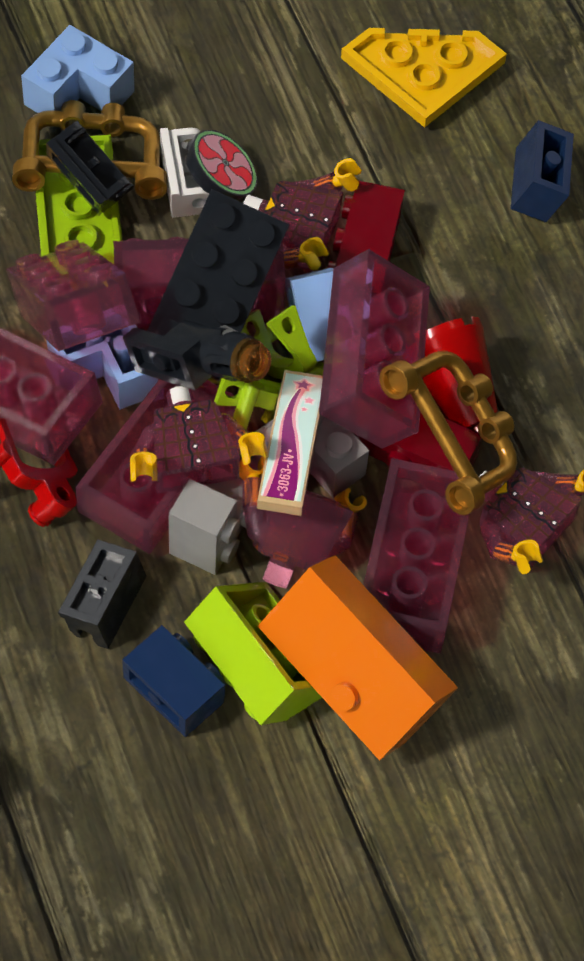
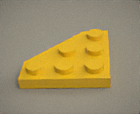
(422, 68)

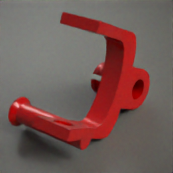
(49, 484)

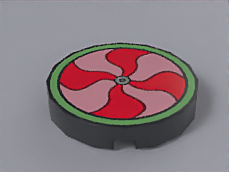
(221, 165)

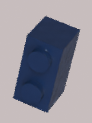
(542, 171)
(174, 680)

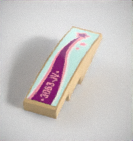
(291, 444)

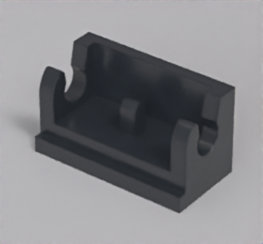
(88, 168)
(103, 592)

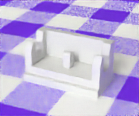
(183, 192)

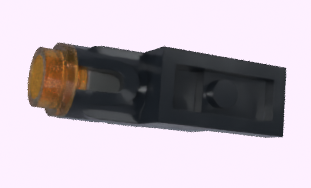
(196, 352)

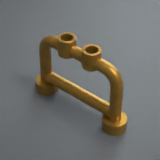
(31, 168)
(469, 490)

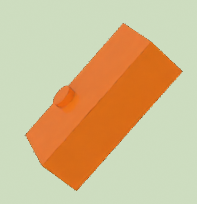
(357, 656)

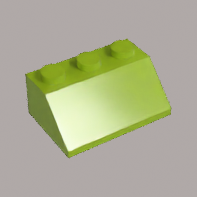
(244, 655)

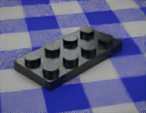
(220, 267)

